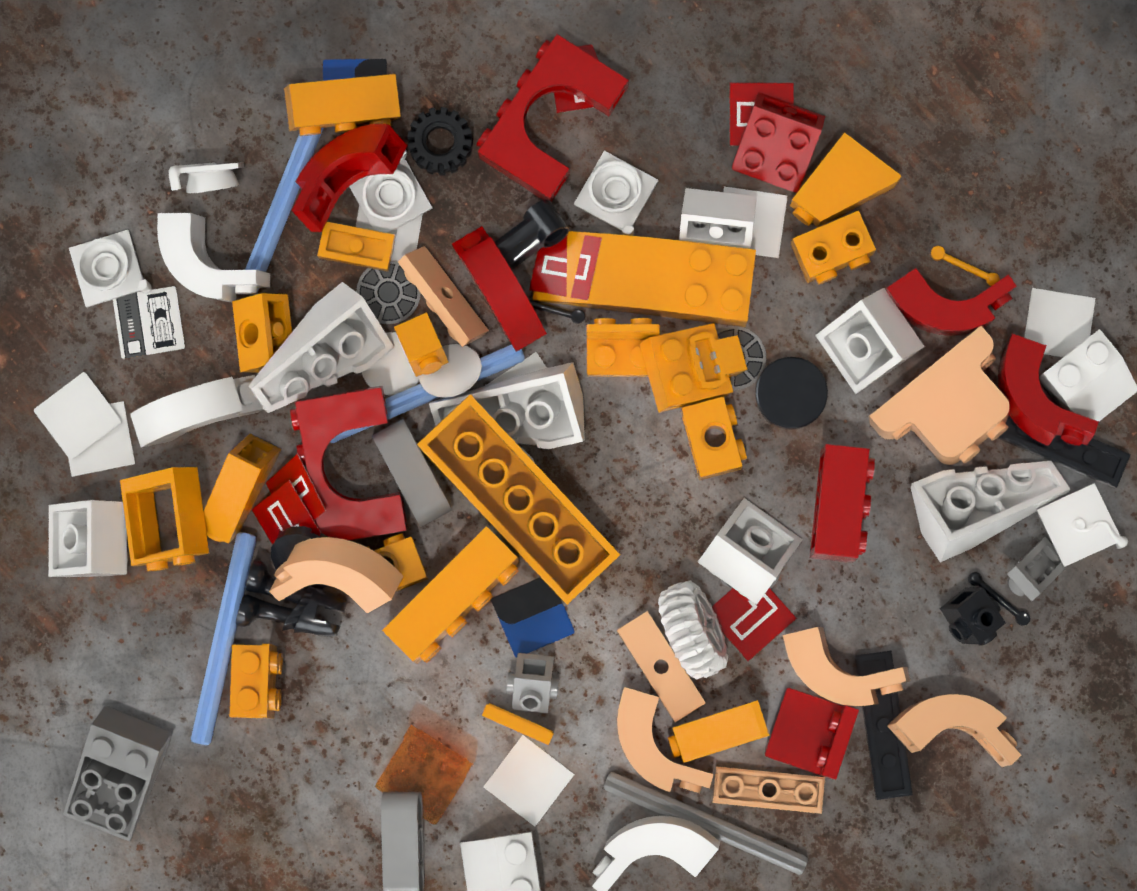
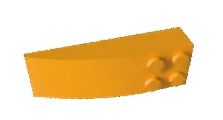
(663, 278)

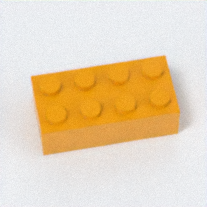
(452, 595)

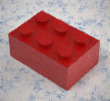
(841, 503)

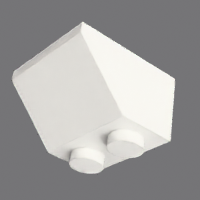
(869, 340)
(1090, 379)
(87, 539)
(750, 551)
(501, 863)

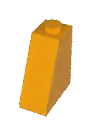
(842, 183)
(238, 487)
(718, 732)

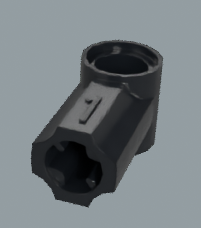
(539, 229)

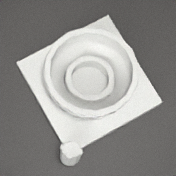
(205, 176)
(616, 193)
(391, 198)
(108, 268)
(1080, 525)

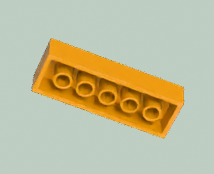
(518, 499)

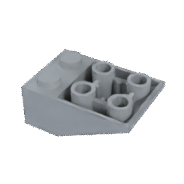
(116, 772)

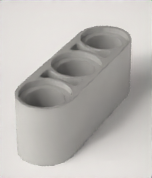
(411, 472)
(402, 841)

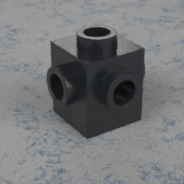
(973, 616)

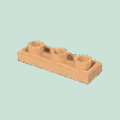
(442, 296)
(647, 647)
(791, 790)

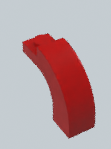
(339, 164)
(499, 288)
(944, 316)
(1028, 403)

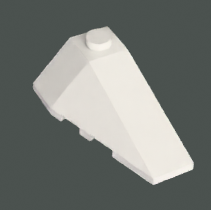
(329, 342)
(531, 408)
(975, 505)

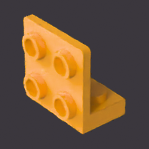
(616, 349)
(254, 681)

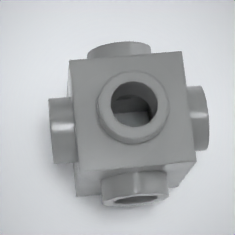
(532, 690)

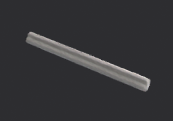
(717, 827)

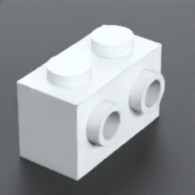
(717, 218)

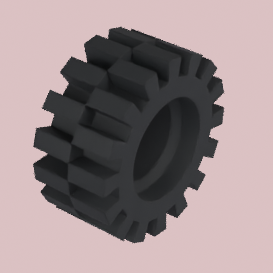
(440, 162)

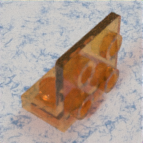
(428, 768)

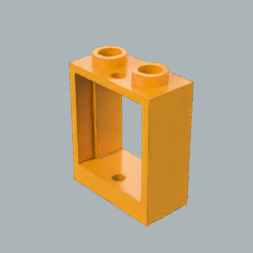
(142, 518)

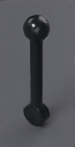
(577, 316)
(1022, 618)

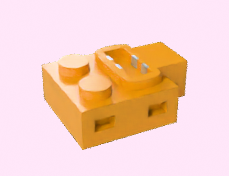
(691, 366)

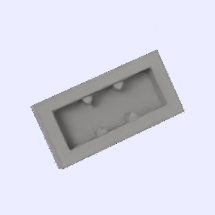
(1035, 570)

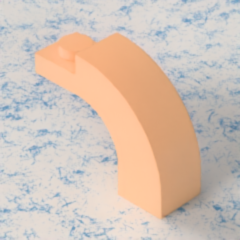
(340, 564)
(817, 669)
(929, 717)
(637, 742)

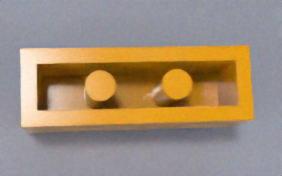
(341, 103)

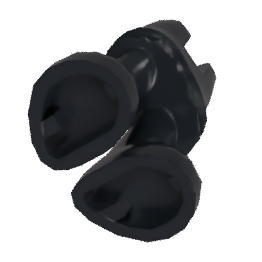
(300, 618)

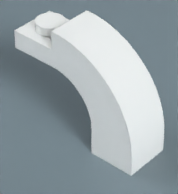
(185, 254)
(193, 408)
(655, 835)

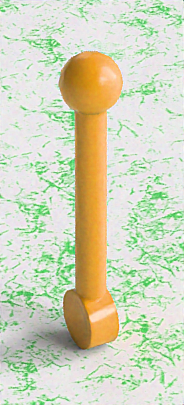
(938, 253)

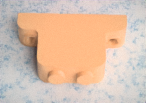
(950, 403)

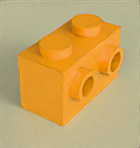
(833, 248)

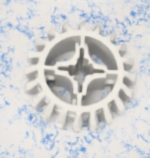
(693, 629)

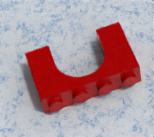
(559, 69)
(321, 421)

